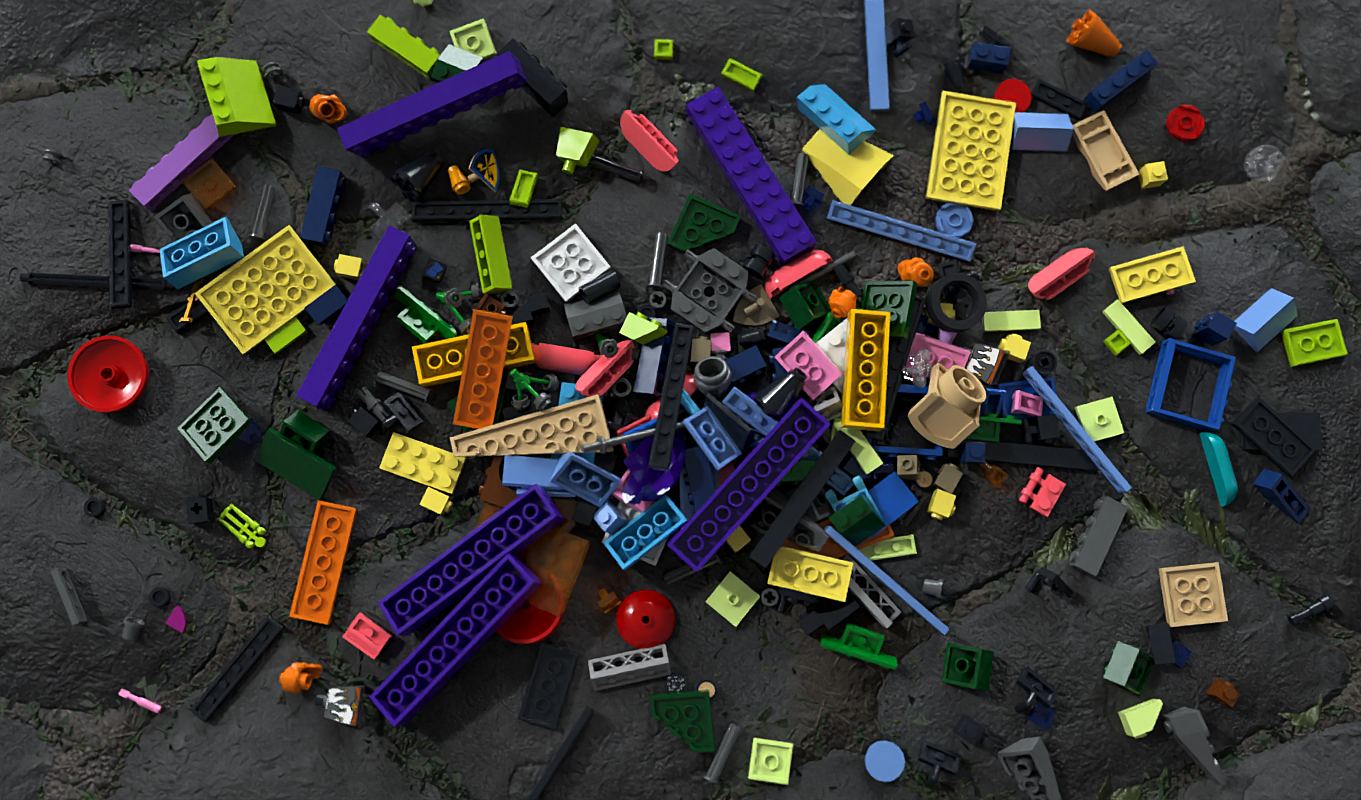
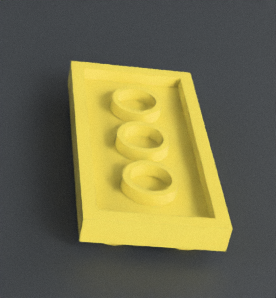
(1152, 275)
(422, 463)
(811, 573)

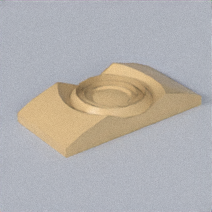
(1103, 151)

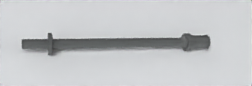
(602, 444)

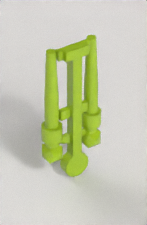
(259, 541)

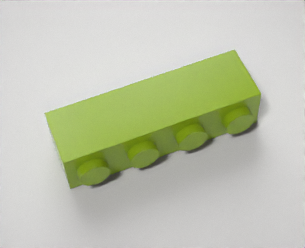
(404, 46)
(490, 254)

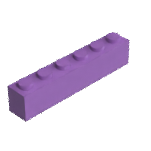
(179, 164)

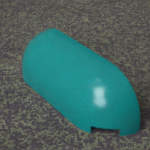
(1220, 467)

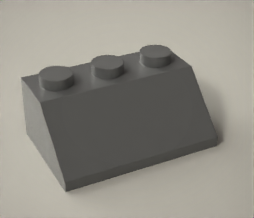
(596, 317)

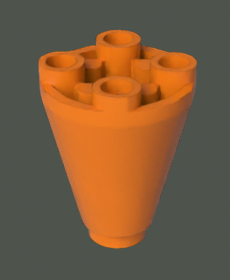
(1093, 35)

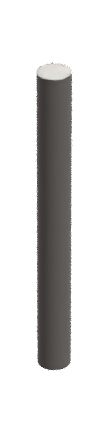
(824, 270)

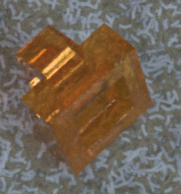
(608, 600)

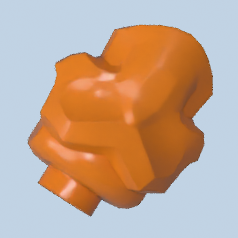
(328, 108)
(916, 270)
(842, 302)
(299, 676)

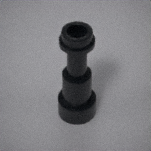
(1322, 604)

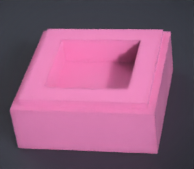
(720, 341)

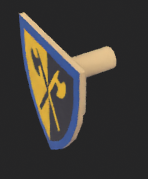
(485, 167)

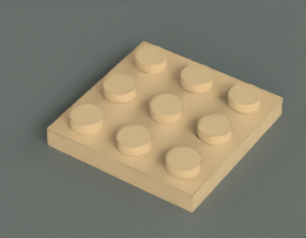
(1193, 594)

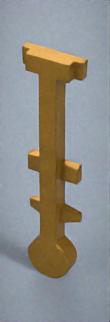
(192, 299)

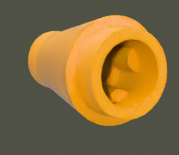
(459, 182)

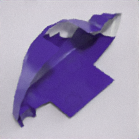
(650, 483)

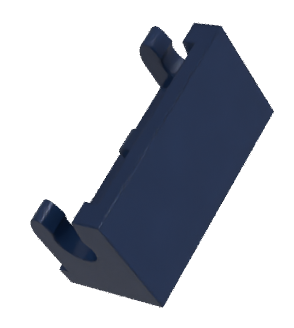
(326, 304)
(782, 333)

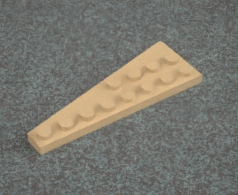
(544, 432)

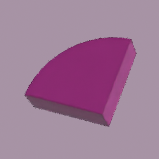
(177, 619)

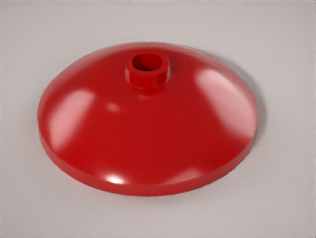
(648, 604)

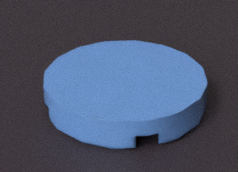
(954, 219)
(884, 761)

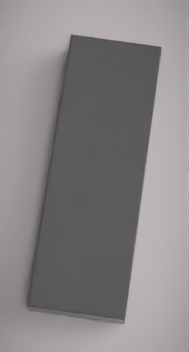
(69, 596)

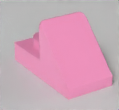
(1027, 404)

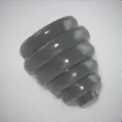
(712, 376)

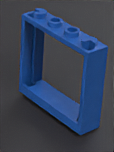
(1161, 374)
(893, 452)

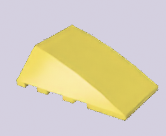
(845, 172)

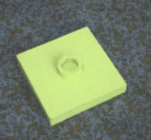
(474, 39)
(1100, 419)
(732, 599)
(770, 761)

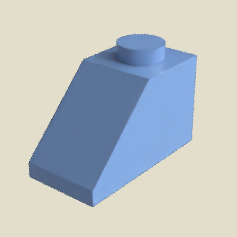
(610, 517)

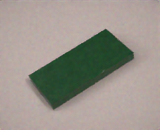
(295, 463)

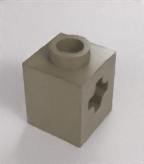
(700, 349)
(908, 467)
(947, 478)

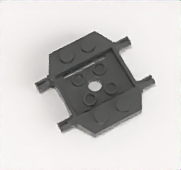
(698, 280)

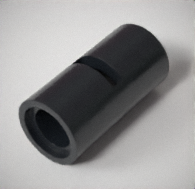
(599, 287)

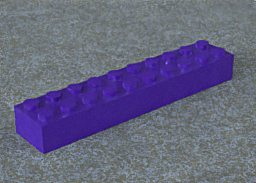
(433, 104)
(750, 176)
(357, 319)
(748, 484)
(470, 560)
(455, 640)

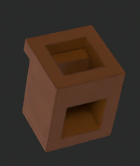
(487, 301)
(1223, 692)

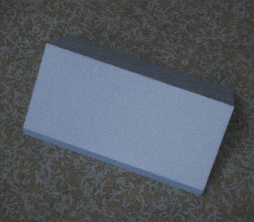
(1041, 132)
(1266, 318)
(712, 437)
(528, 471)
(584, 479)

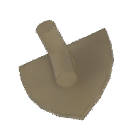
(755, 312)

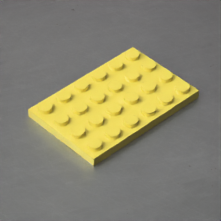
(971, 151)
(265, 289)

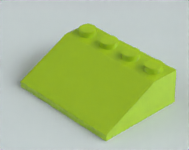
(235, 95)

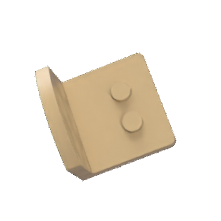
(950, 407)

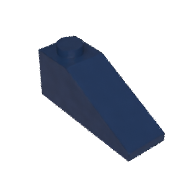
(1281, 494)

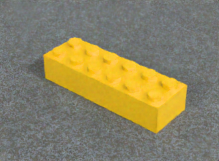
(444, 359)
(865, 370)

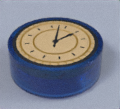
(926, 480)
(707, 685)

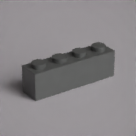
(1098, 536)

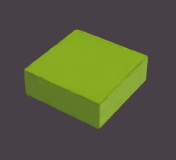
(663, 49)
(1117, 342)

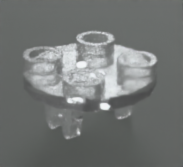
(1271, 165)
(921, 368)

